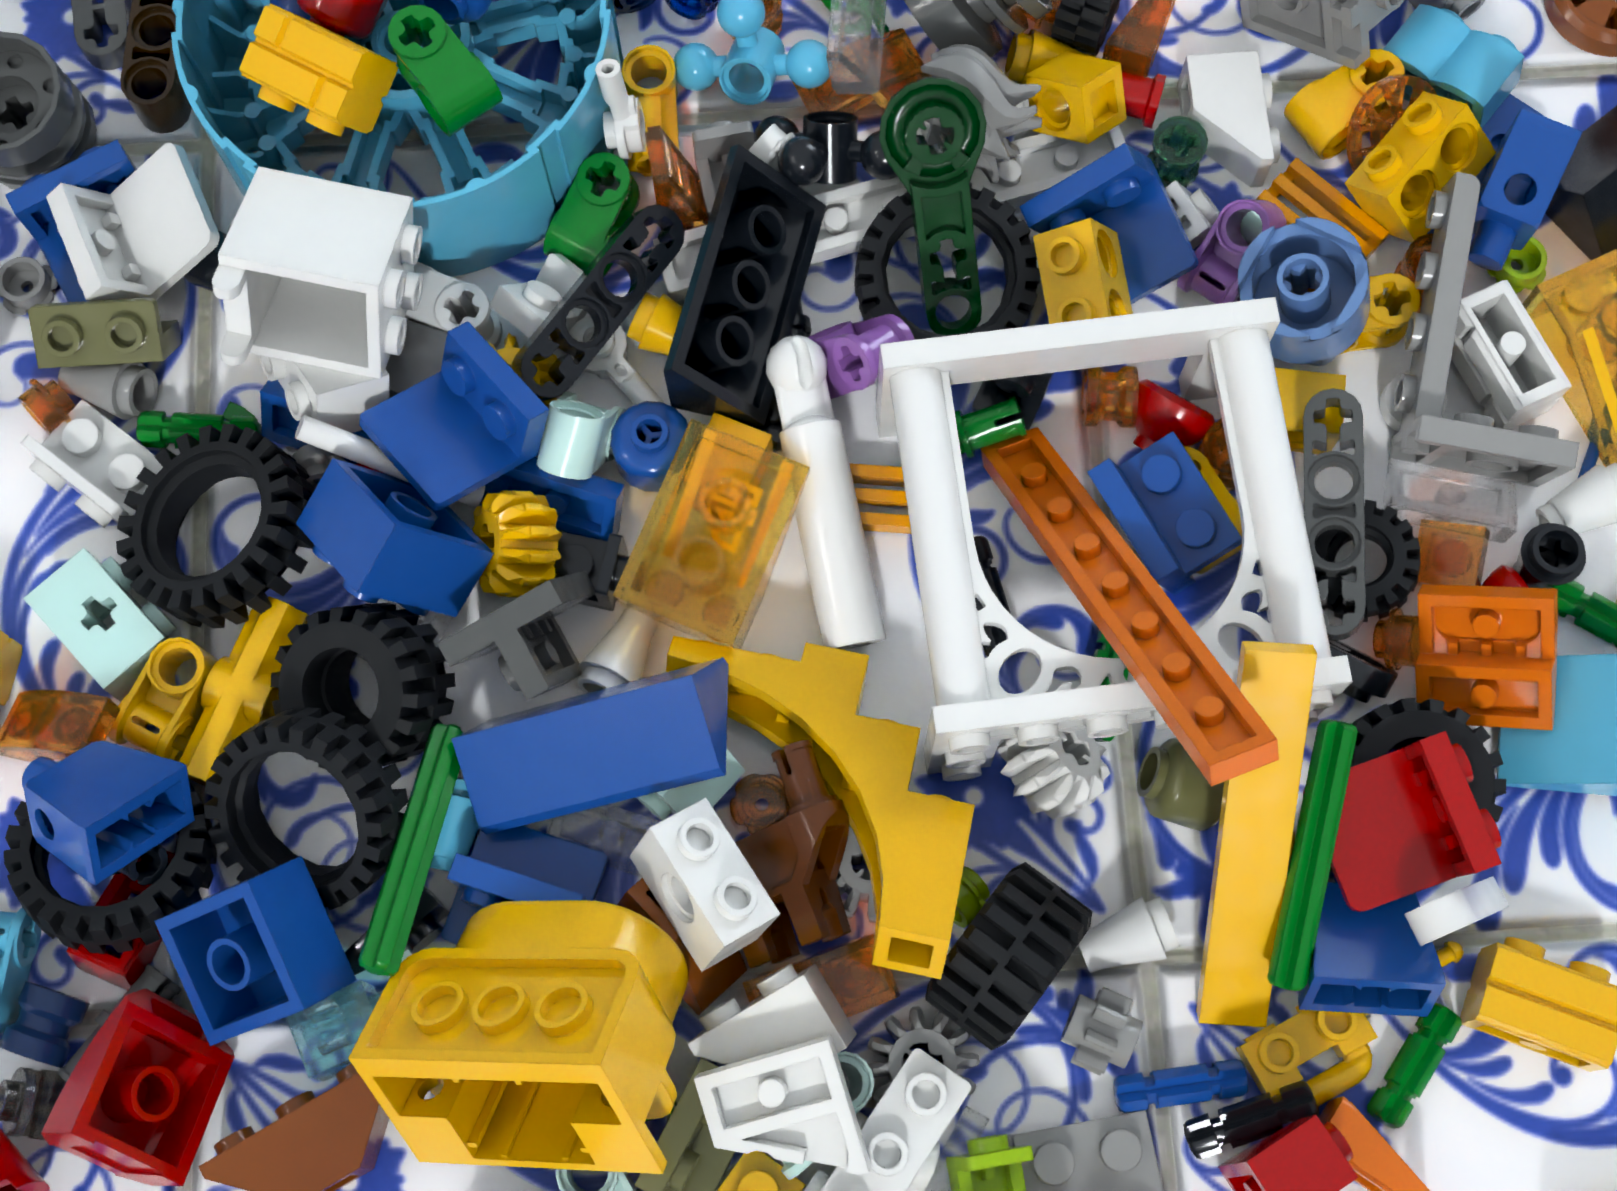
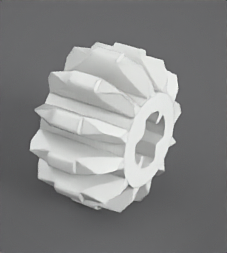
(1058, 774)

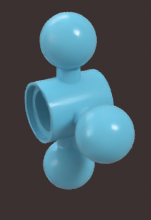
(755, 45)

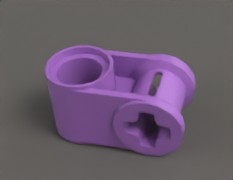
(1223, 249)
(855, 348)

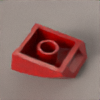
(141, 1092)

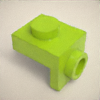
(989, 1165)

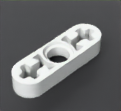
(1456, 910)

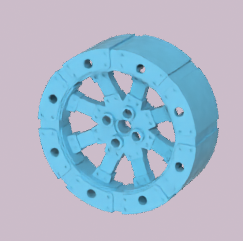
(483, 212)

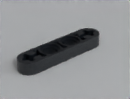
(594, 298)

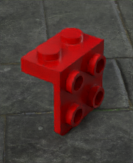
(1411, 824)

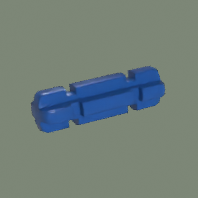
(1180, 1085)

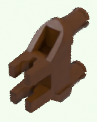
(800, 860)

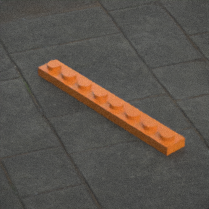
(1131, 610)

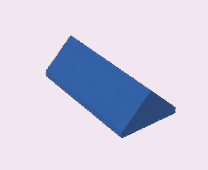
(597, 747)

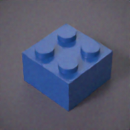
(392, 541)
(256, 951)

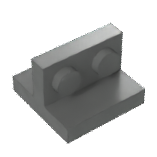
(526, 633)

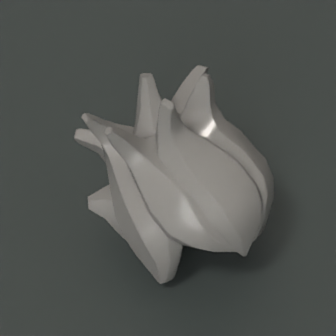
(997, 96)

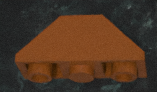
(310, 1147)

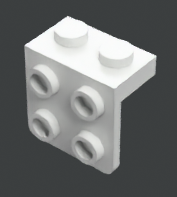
(140, 233)

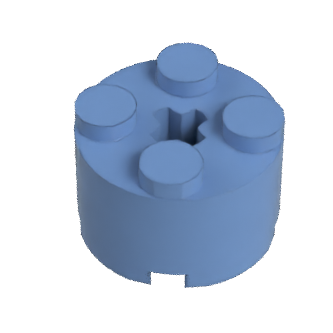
(1306, 256)

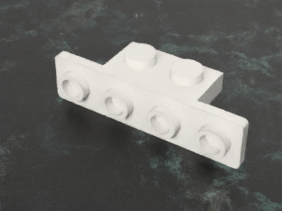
(902, 1127)

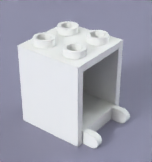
(318, 274)

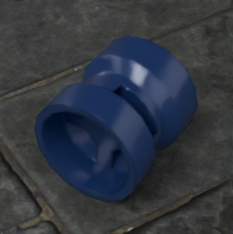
(43, 1024)

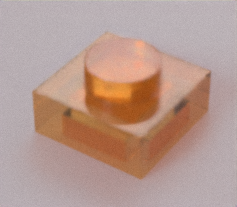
(1452, 553)

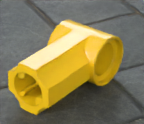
(658, 103)

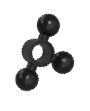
(827, 149)

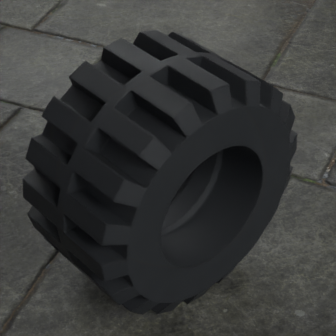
(400, 654)
(1409, 722)
(1009, 955)

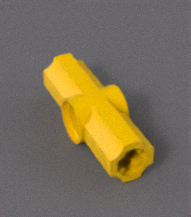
(239, 687)

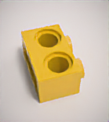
(1415, 159)
(1082, 272)

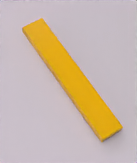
(1256, 840)

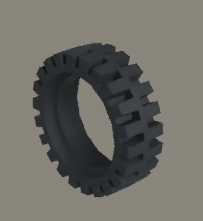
(989, 216)
(346, 759)
(119, 922)

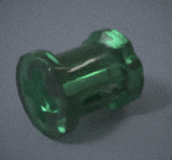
(1185, 139)

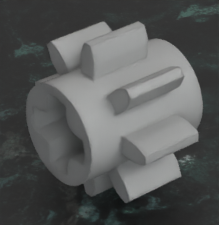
(1101, 1031)

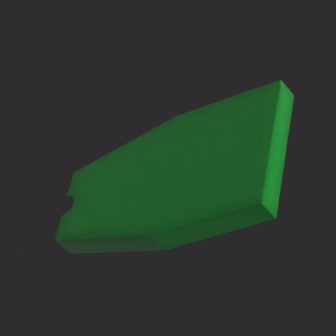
(234, 409)

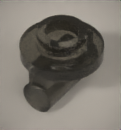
(28, 1101)

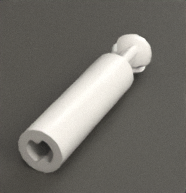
(828, 506)

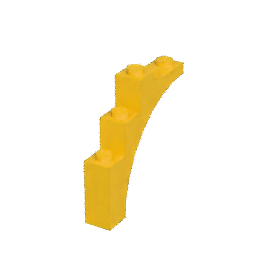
(907, 838)

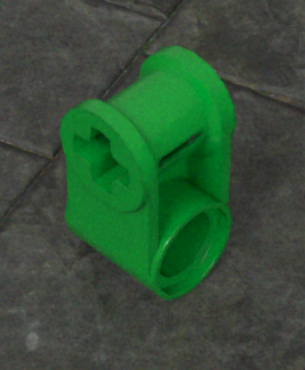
(443, 72)
(587, 218)

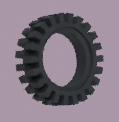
(171, 494)

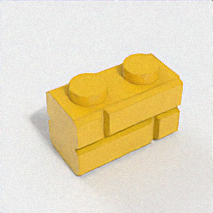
(317, 70)
(1543, 1004)

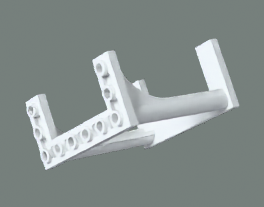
(1226, 360)

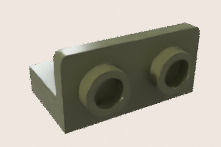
(101, 333)
(688, 1147)

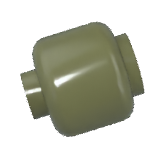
(1177, 789)

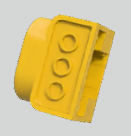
(533, 1038)

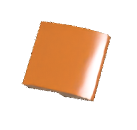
(1489, 653)

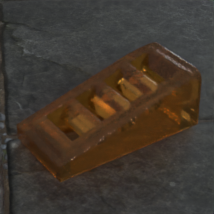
(1139, 36)
(675, 179)

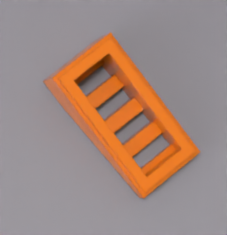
(1373, 1158)

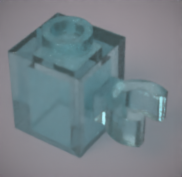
(331, 1029)

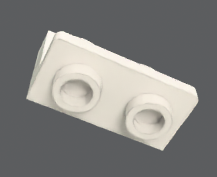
(94, 461)

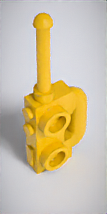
(1277, 1050)

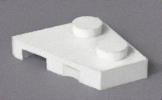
(786, 1106)

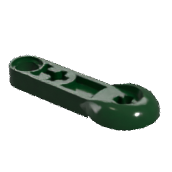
(939, 187)

